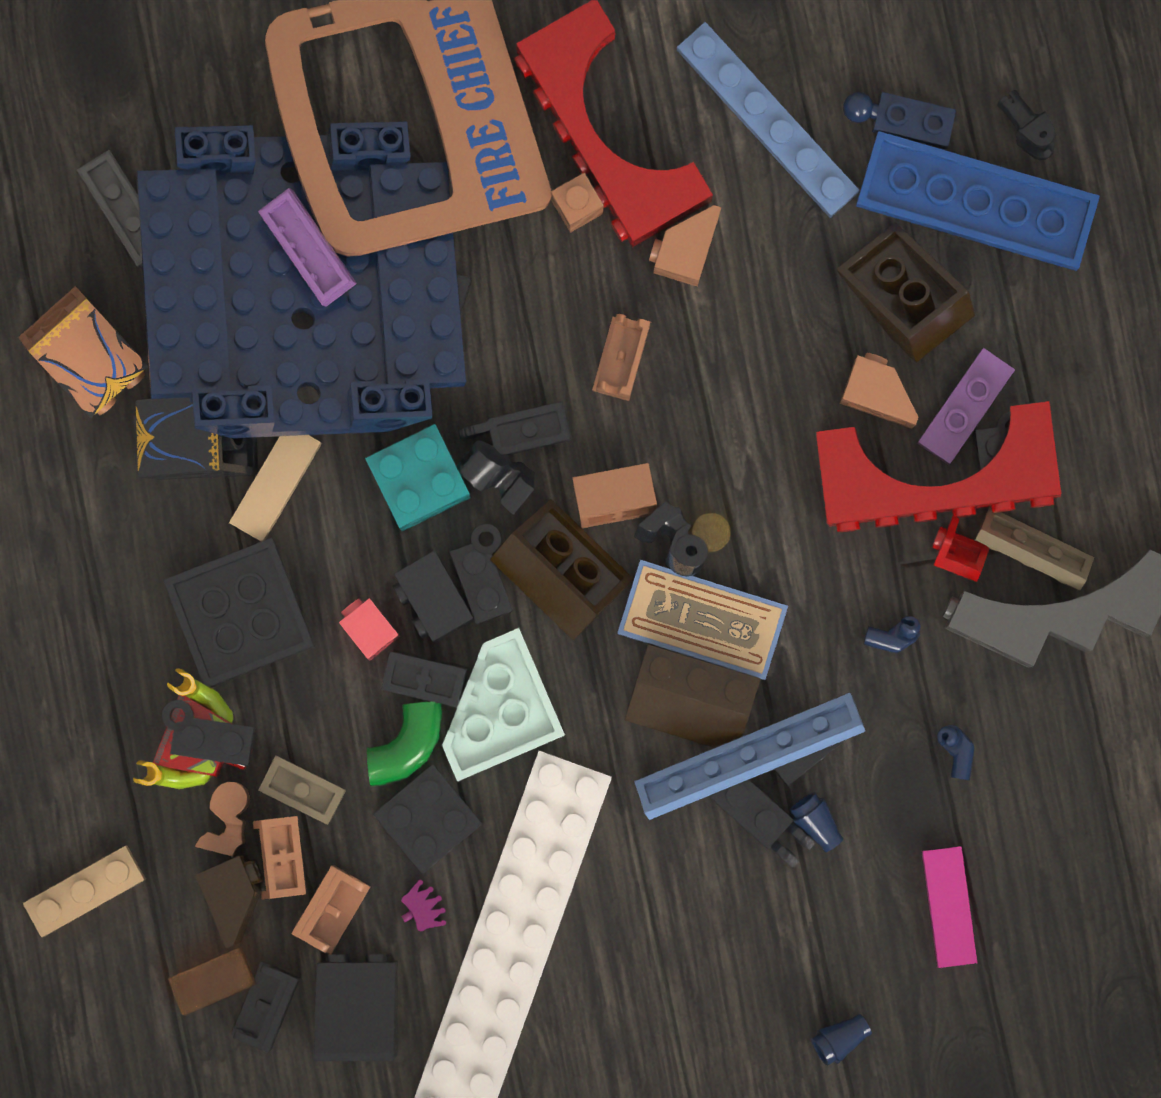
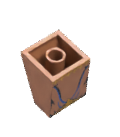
(83, 353)

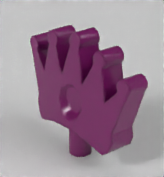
(421, 908)

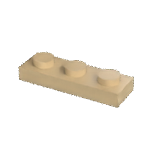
(84, 891)

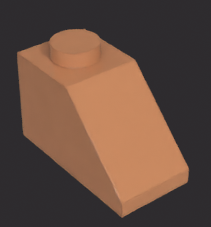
(685, 247)
(878, 391)

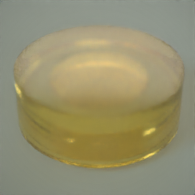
(713, 530)

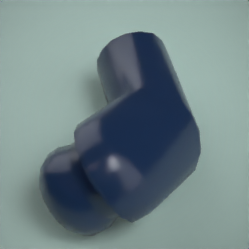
(896, 638)
(960, 748)

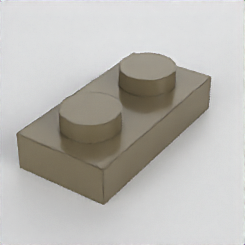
(302, 790)

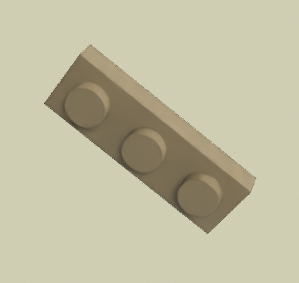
(1035, 549)

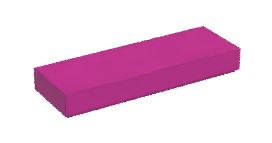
(949, 907)

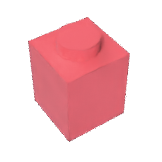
(368, 627)

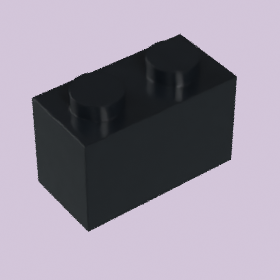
(432, 597)

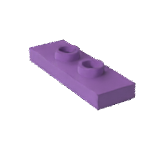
(307, 247)
(966, 406)

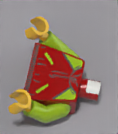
(184, 771)

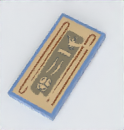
(702, 620)

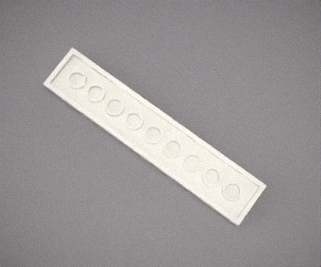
(515, 931)

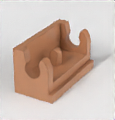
(621, 357)
(614, 495)
(281, 857)
(331, 909)

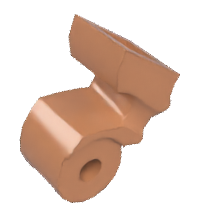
(227, 803)

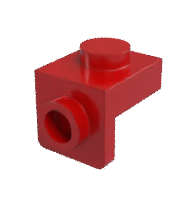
(958, 552)

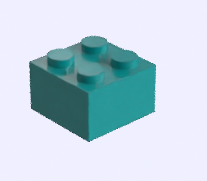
(418, 477)

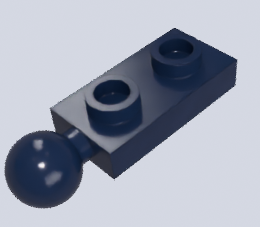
(903, 117)

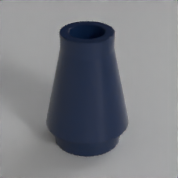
(816, 820)
(838, 1040)

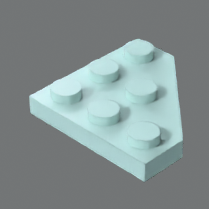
(500, 709)

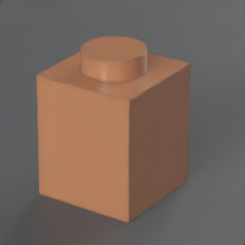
(577, 202)

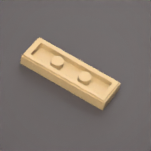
(274, 485)

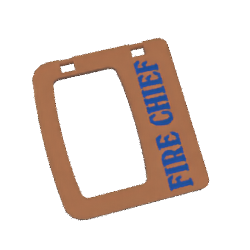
(476, 107)

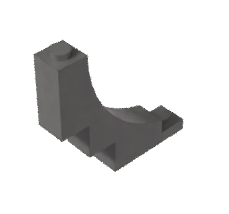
(1021, 630)

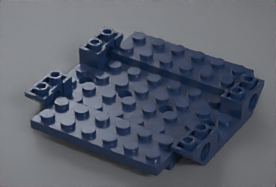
(228, 291)

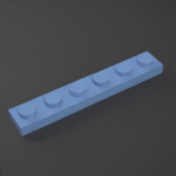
(767, 120)
(749, 756)

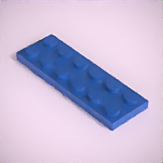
(977, 201)

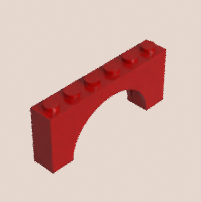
(638, 197)
(1018, 473)

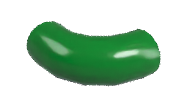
(411, 746)

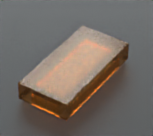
(212, 981)

